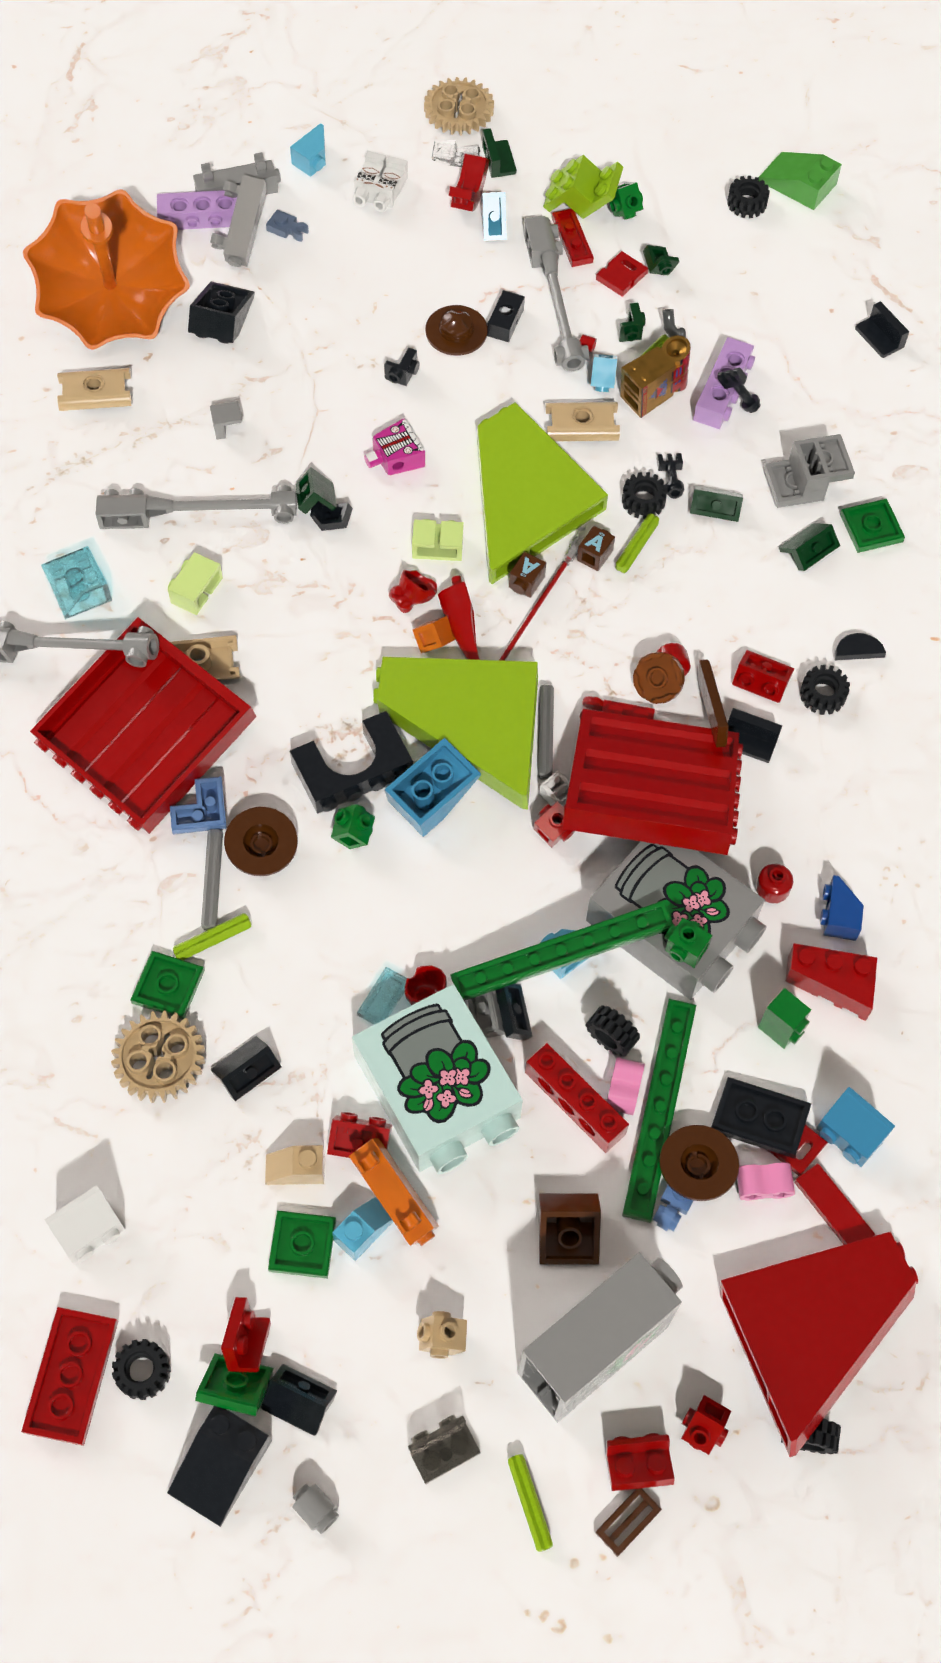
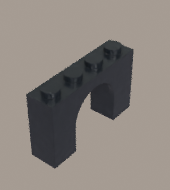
(329, 789)

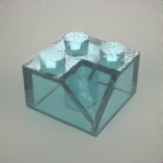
(76, 582)

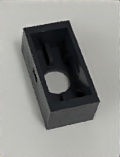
(503, 326)

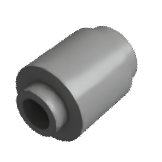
(315, 1508)

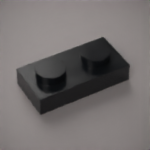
(514, 1012)

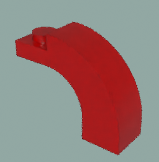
(470, 184)

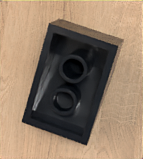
(219, 312)
(219, 1464)

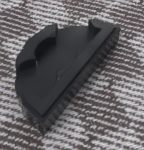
(859, 647)

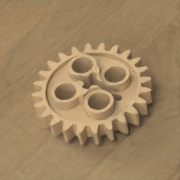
(474, 108)
(134, 1049)

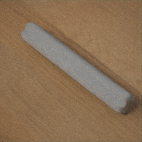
(546, 716)
(211, 879)

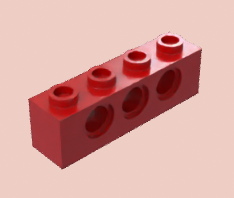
(576, 1098)

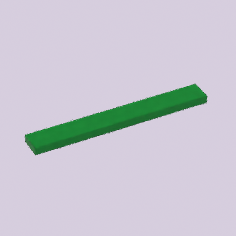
(562, 950)
(659, 1110)

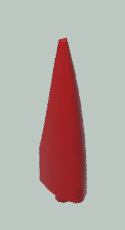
(460, 613)

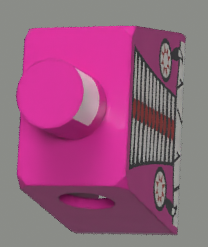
(396, 449)

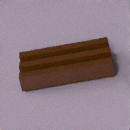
(609, 1540)

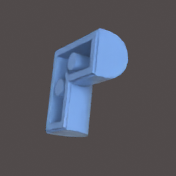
(206, 813)

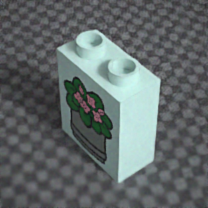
(438, 1080)

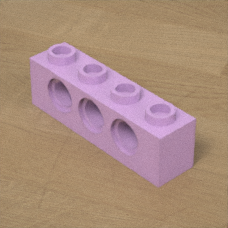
(196, 209)
(715, 400)

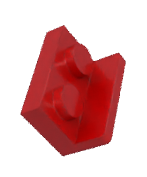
(762, 676)
(350, 1133)
(244, 1338)
(639, 1462)

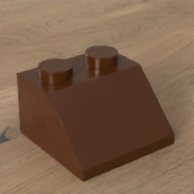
(569, 1228)

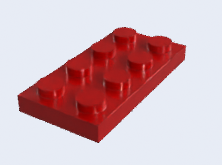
(70, 1376)

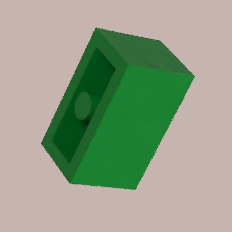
(785, 1019)

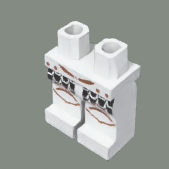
(380, 181)

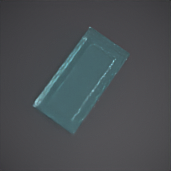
(383, 997)

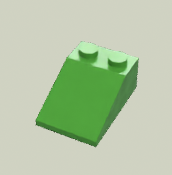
(802, 176)

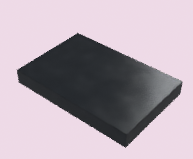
(761, 1117)

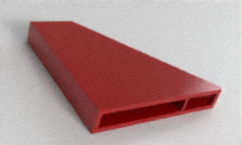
(816, 1325)

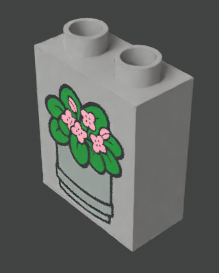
(693, 891)
(600, 1334)

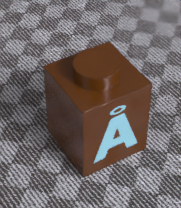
(596, 548)
(527, 575)

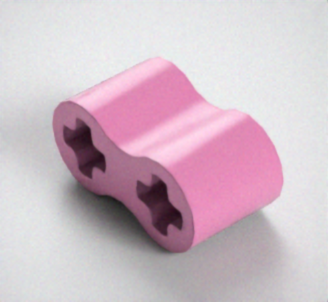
(625, 1085)
(765, 1181)

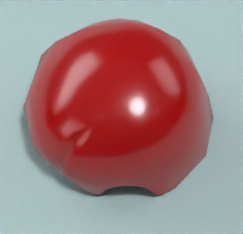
(424, 983)

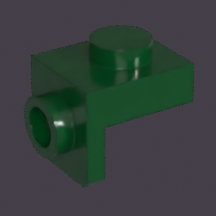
(659, 261)
(633, 328)

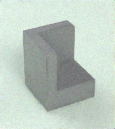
(224, 415)

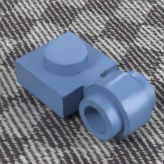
(667, 1216)

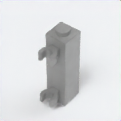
(215, 180)
(244, 222)

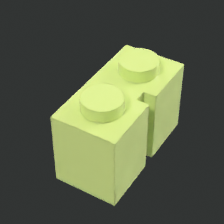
(437, 540)
(196, 576)

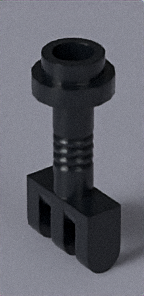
(736, 379)
(674, 486)

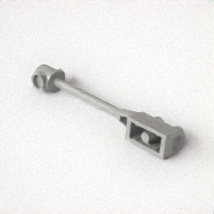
(545, 253)
(135, 509)
(137, 646)

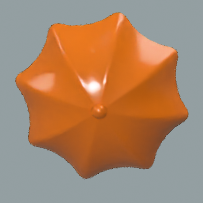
(106, 269)

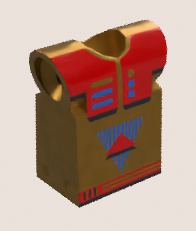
(656, 375)

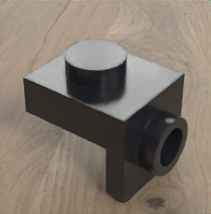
(402, 372)
(330, 520)

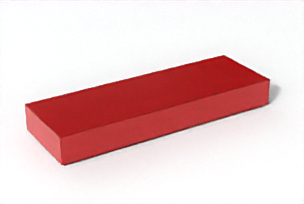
(572, 238)
(833, 1206)

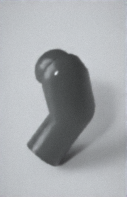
(669, 324)

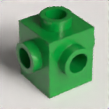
(627, 200)
(353, 826)
(687, 942)

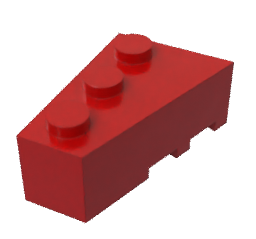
(834, 975)

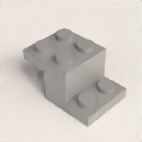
(809, 470)

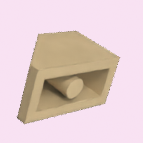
(296, 1166)

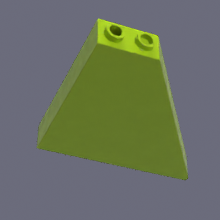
(528, 490)
(475, 705)

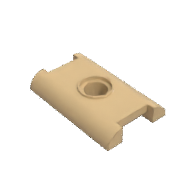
(94, 389)
(583, 421)
(215, 655)

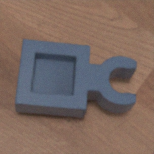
(286, 224)

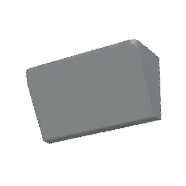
(487, 1014)

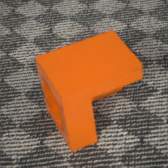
(433, 634)

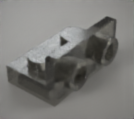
(443, 1449)

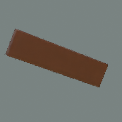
(712, 703)

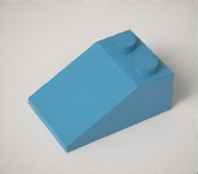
(432, 787)

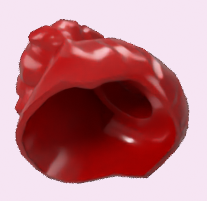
(412, 590)

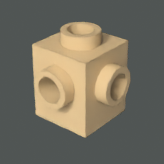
(442, 1335)

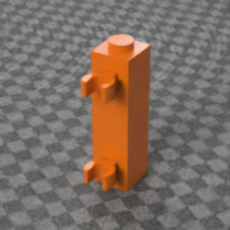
(394, 1192)

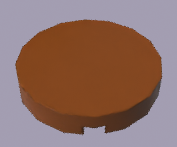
(659, 677)

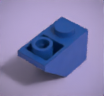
(842, 912)

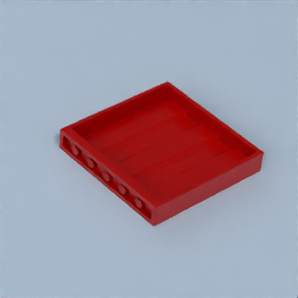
(143, 729)
(654, 782)

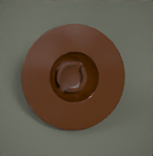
(456, 330)
(260, 841)
(699, 1163)

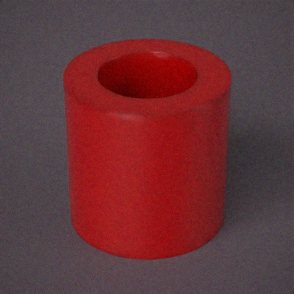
(590, 341)

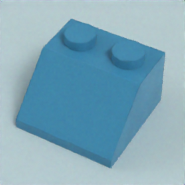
(855, 1127)

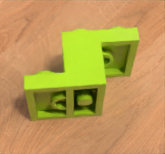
(583, 186)

